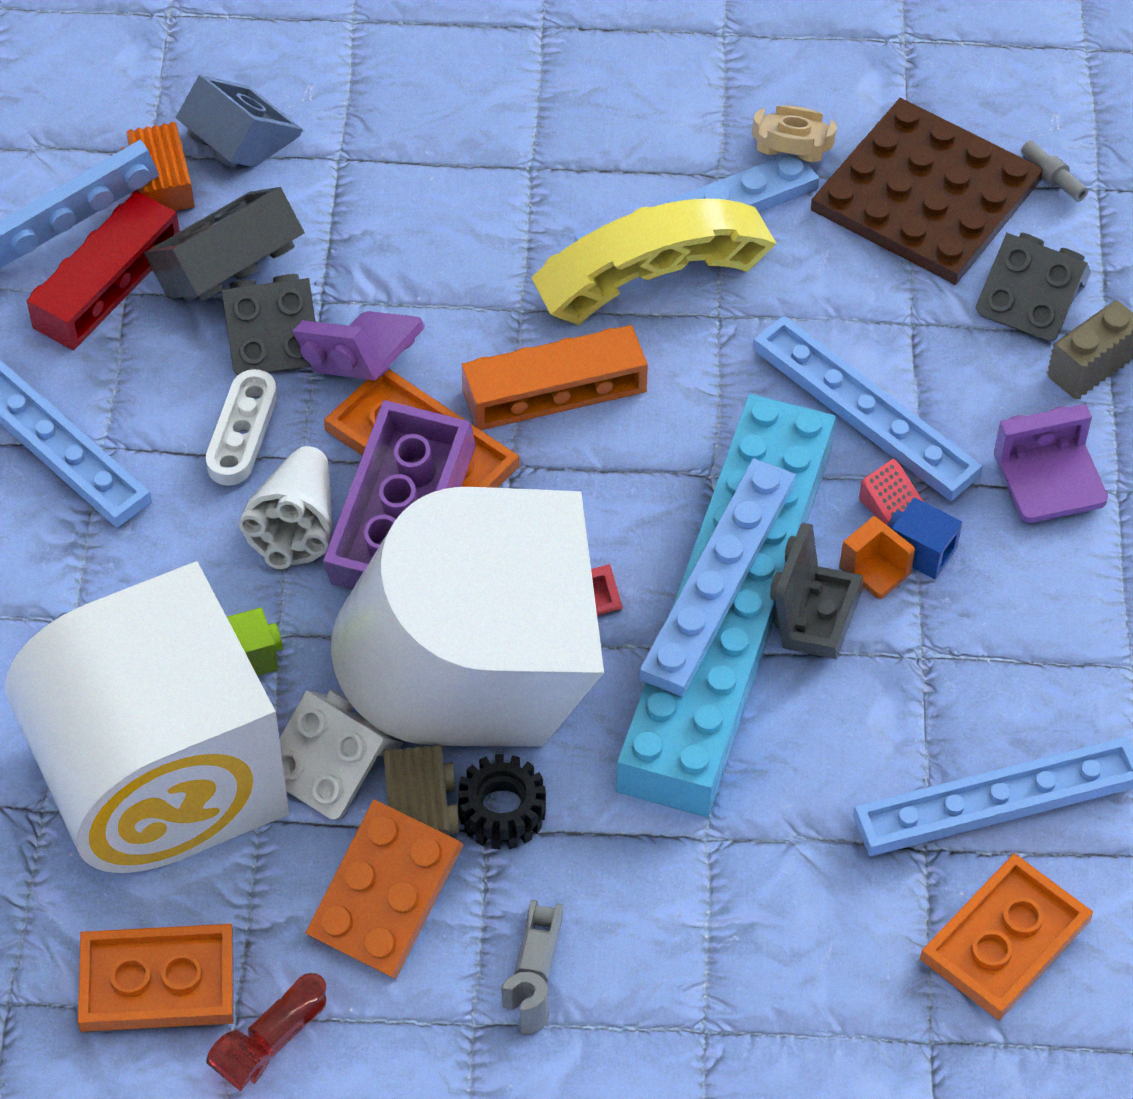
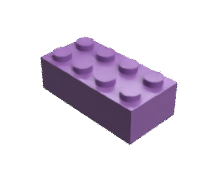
(403, 460)

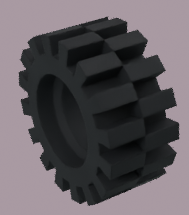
(501, 777)

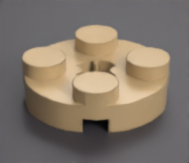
(793, 132)

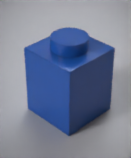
(930, 532)

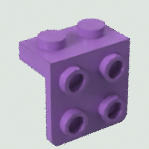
(359, 349)
(1049, 463)

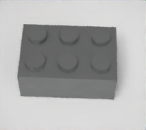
(225, 244)

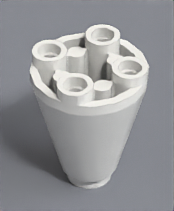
(291, 511)

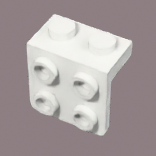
(329, 752)

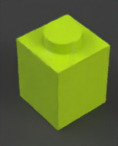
(257, 639)

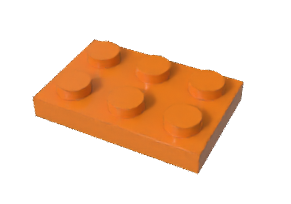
(384, 888)
(1006, 936)
(156, 977)

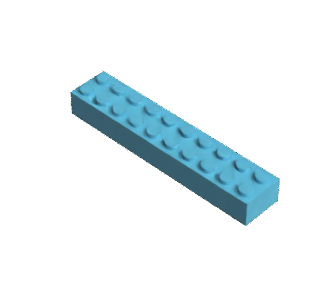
(683, 743)

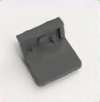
(1032, 286)
(263, 321)
(813, 600)

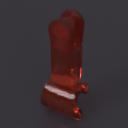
(245, 1057)

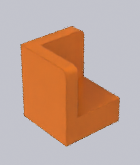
(878, 555)

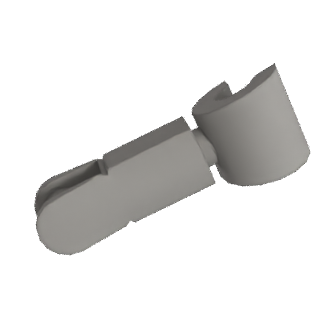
(533, 966)

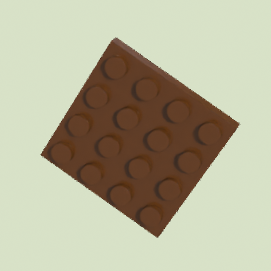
(927, 190)

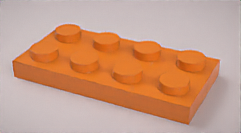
(357, 414)

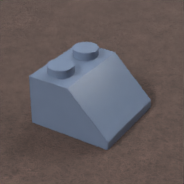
(235, 122)

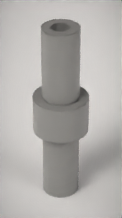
(1055, 171)

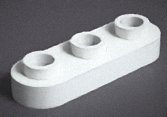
(241, 414)

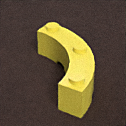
(648, 246)

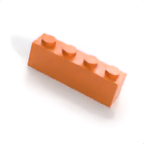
(554, 377)

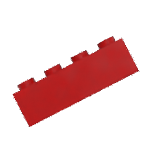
(100, 271)

